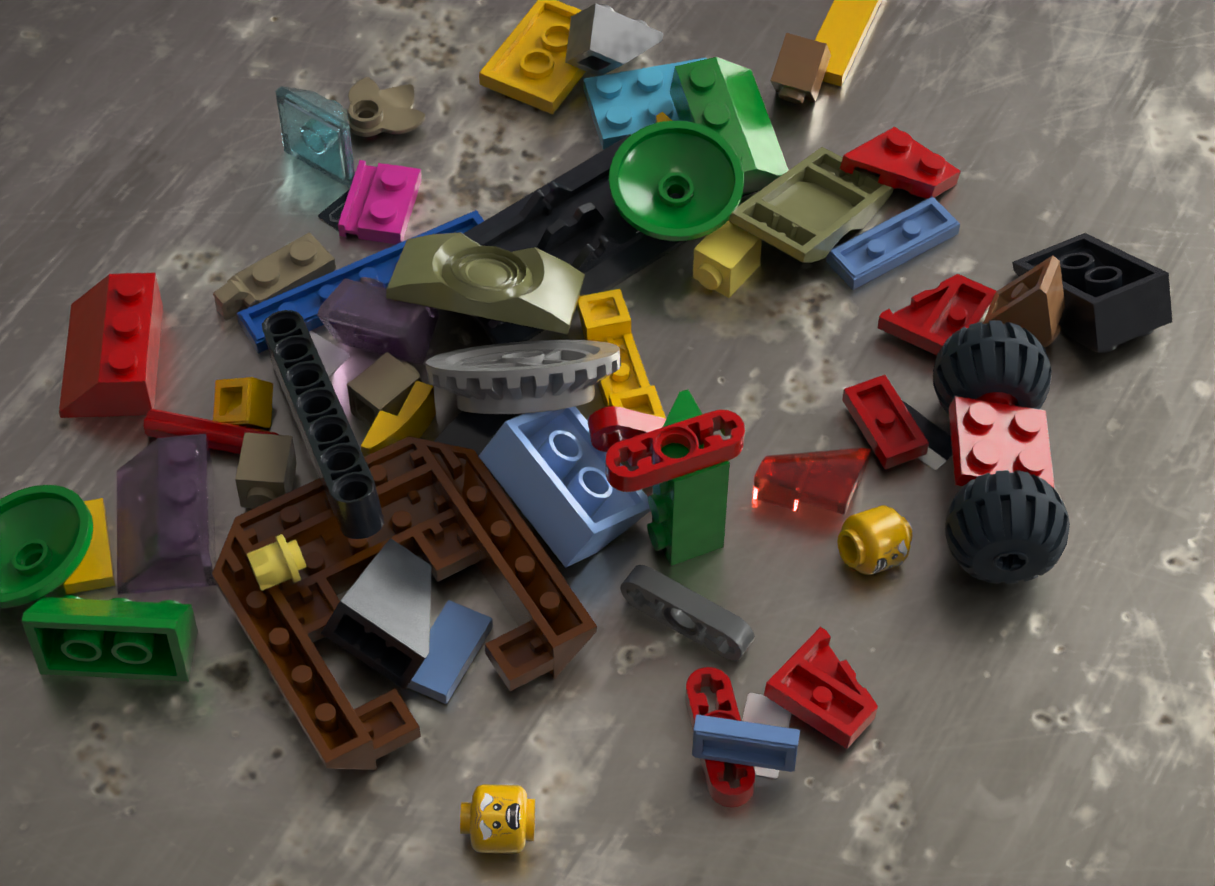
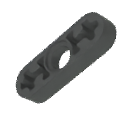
(687, 612)

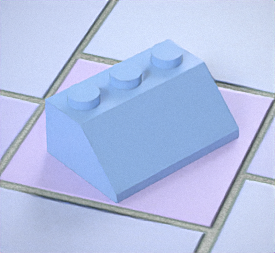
(561, 482)

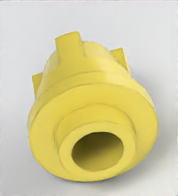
(277, 562)

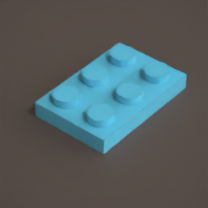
(630, 100)

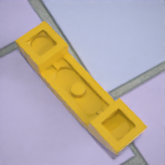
(607, 320)

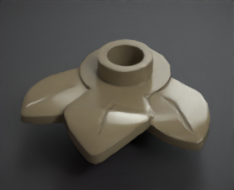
(382, 110)

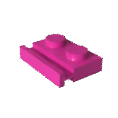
(380, 202)

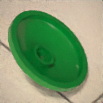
(678, 160)
(41, 541)

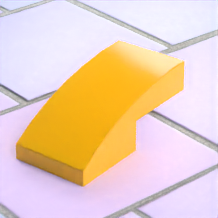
(411, 421)

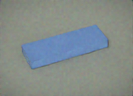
(892, 243)

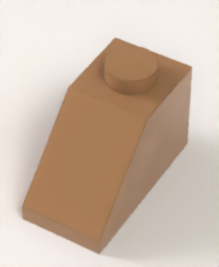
(1032, 301)

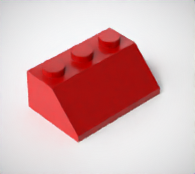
(113, 348)

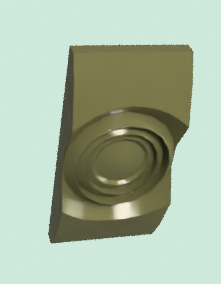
(812, 206)
(487, 281)

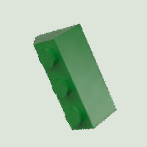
(730, 103)
(692, 507)
(112, 638)

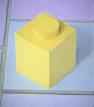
(726, 258)

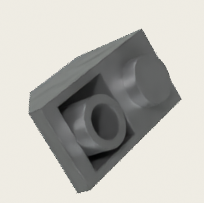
(606, 40)

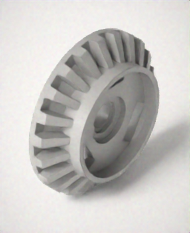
(524, 374)

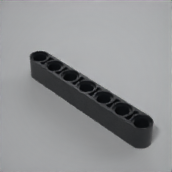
(323, 425)

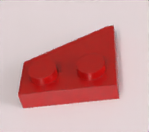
(903, 164)
(939, 313)
(823, 691)

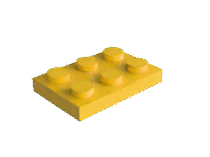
(533, 58)

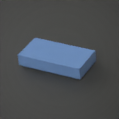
(452, 647)
(745, 743)

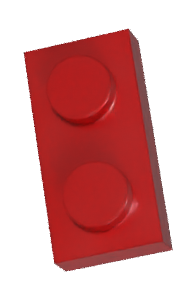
(885, 421)

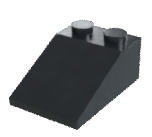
(1105, 292)

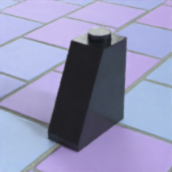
(387, 615)

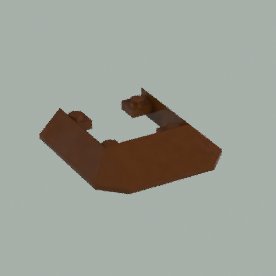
(437, 506)

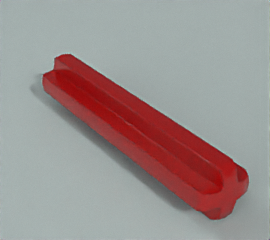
(219, 434)

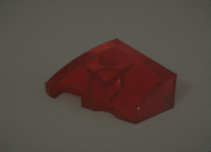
(813, 478)

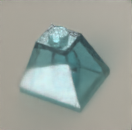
(316, 132)

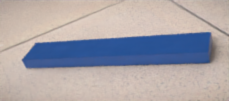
(311, 295)

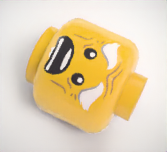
(875, 540)
(498, 819)

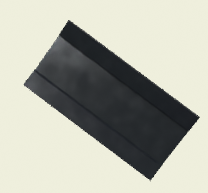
(576, 224)

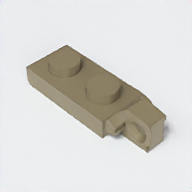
(273, 275)

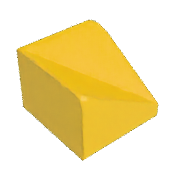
(243, 402)

